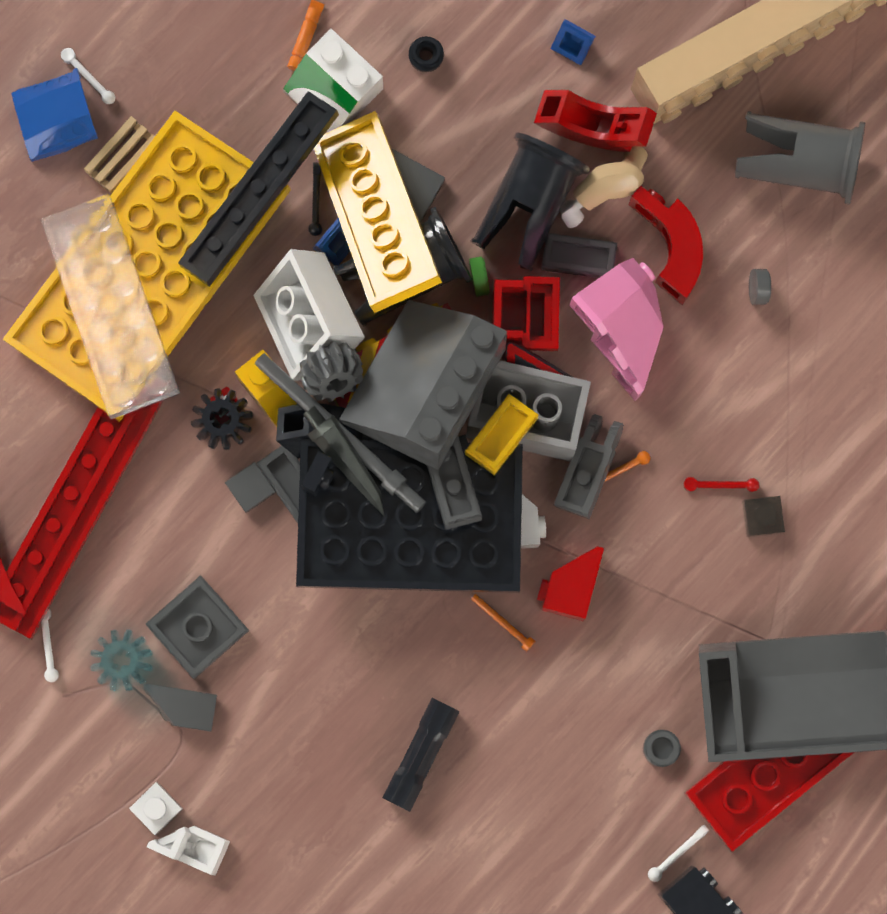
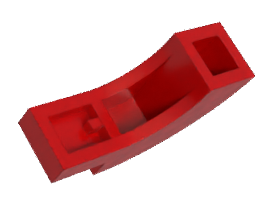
(594, 123)
(682, 241)

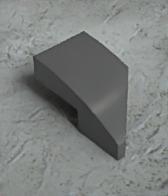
(183, 706)

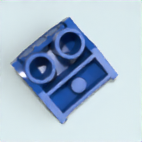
(54, 116)

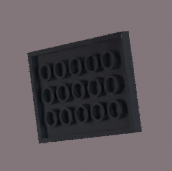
(355, 546)

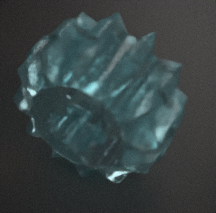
(117, 648)

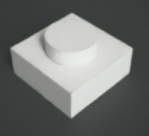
(155, 808)

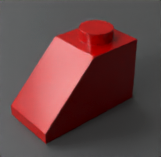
(571, 586)

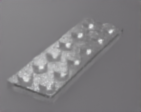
(110, 306)

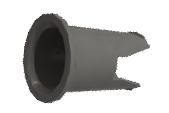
(822, 157)

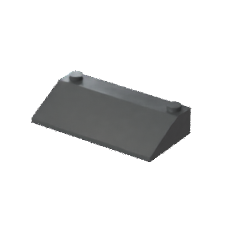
(795, 696)

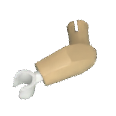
(605, 183)

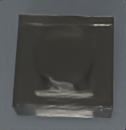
(763, 516)

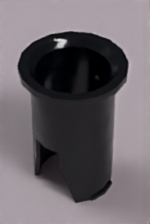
(537, 184)
(445, 255)

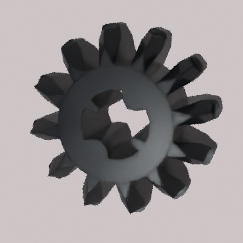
(218, 407)

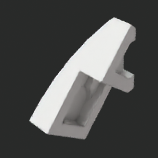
(193, 848)

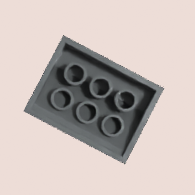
(425, 380)

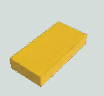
(501, 434)

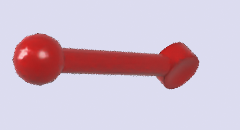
(691, 484)

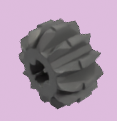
(331, 371)

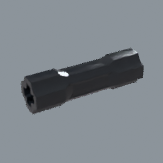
(432, 732)

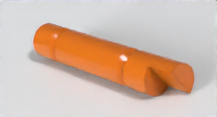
(306, 34)

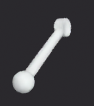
(68, 57)
(51, 673)
(655, 873)

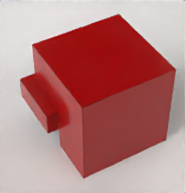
(528, 311)

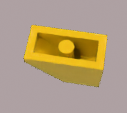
(263, 389)

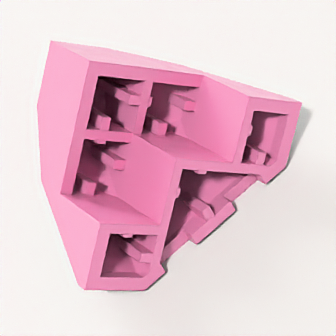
(624, 321)

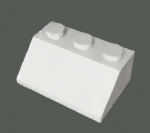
(305, 308)

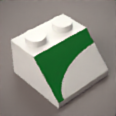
(336, 76)

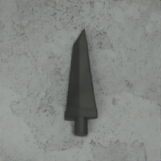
(335, 444)

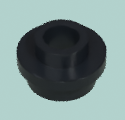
(426, 44)

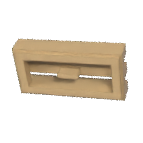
(92, 167)

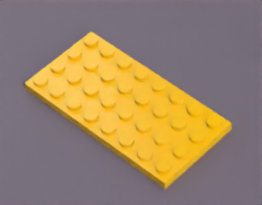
(162, 212)

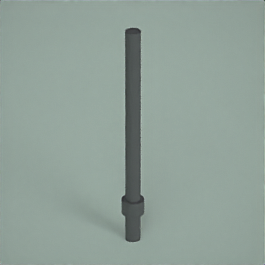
(391, 480)

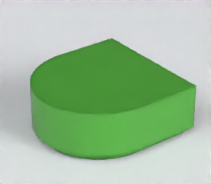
(479, 276)

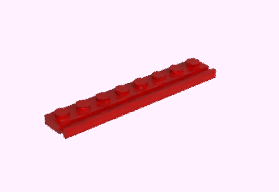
(72, 513)

